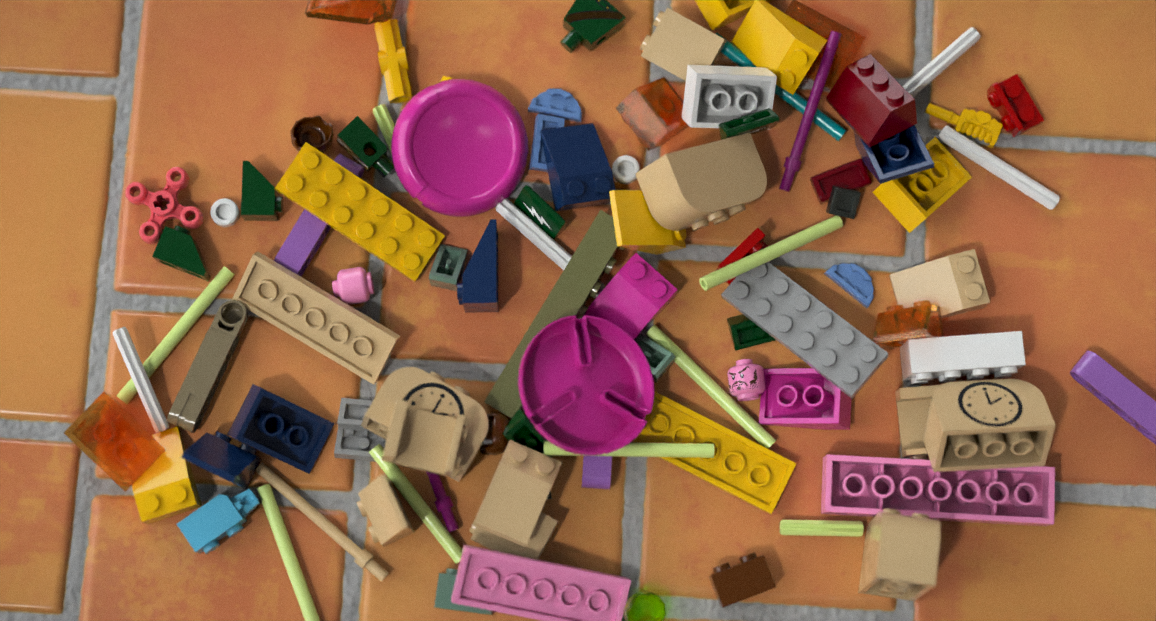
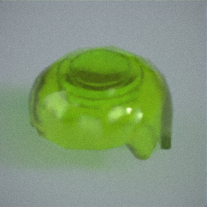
(644, 607)

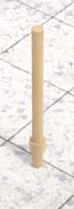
(362, 557)

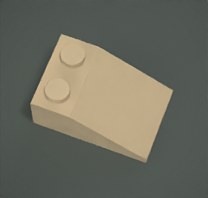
(948, 282)
(517, 493)
(385, 511)

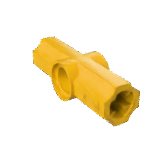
(393, 61)

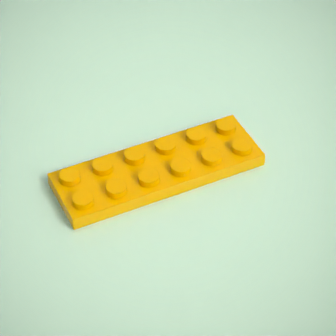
(359, 212)
(738, 463)

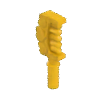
(975, 124)

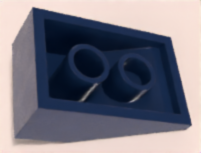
(895, 156)
(577, 167)
(480, 279)
(280, 429)
(223, 458)

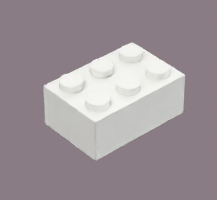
(725, 93)

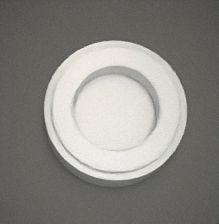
(625, 169)
(225, 212)

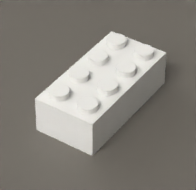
(962, 356)

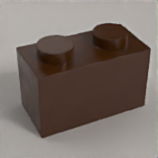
(742, 580)

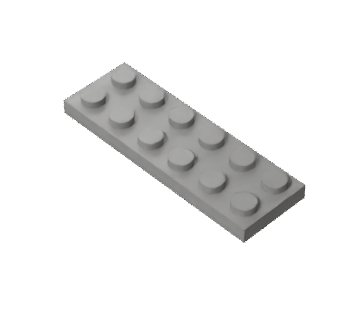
(806, 327)

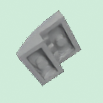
(353, 439)

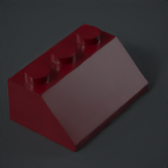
(872, 101)

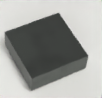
(843, 202)

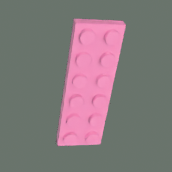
(537, 588)

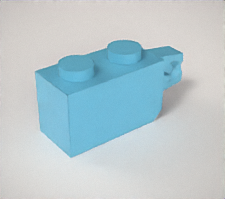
(217, 519)

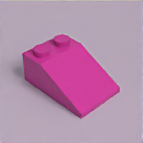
(633, 297)
(803, 400)

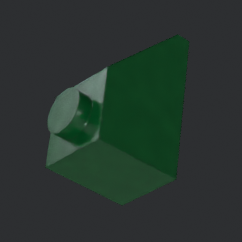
(258, 197)
(180, 252)

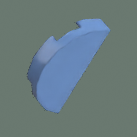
(556, 104)
(854, 281)

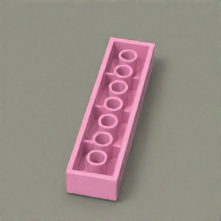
(909, 485)

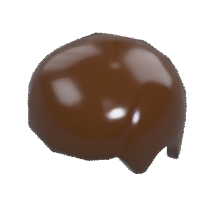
(314, 132)
(495, 441)

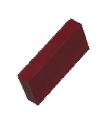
(849, 176)

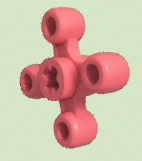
(154, 200)

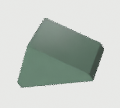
(448, 267)
(657, 357)

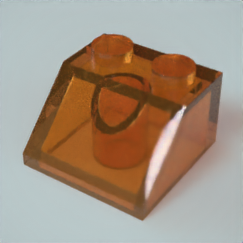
(653, 113)
(902, 323)

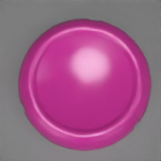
(459, 147)
(586, 385)

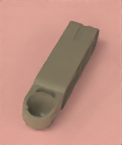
(208, 366)

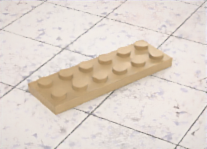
(316, 317)

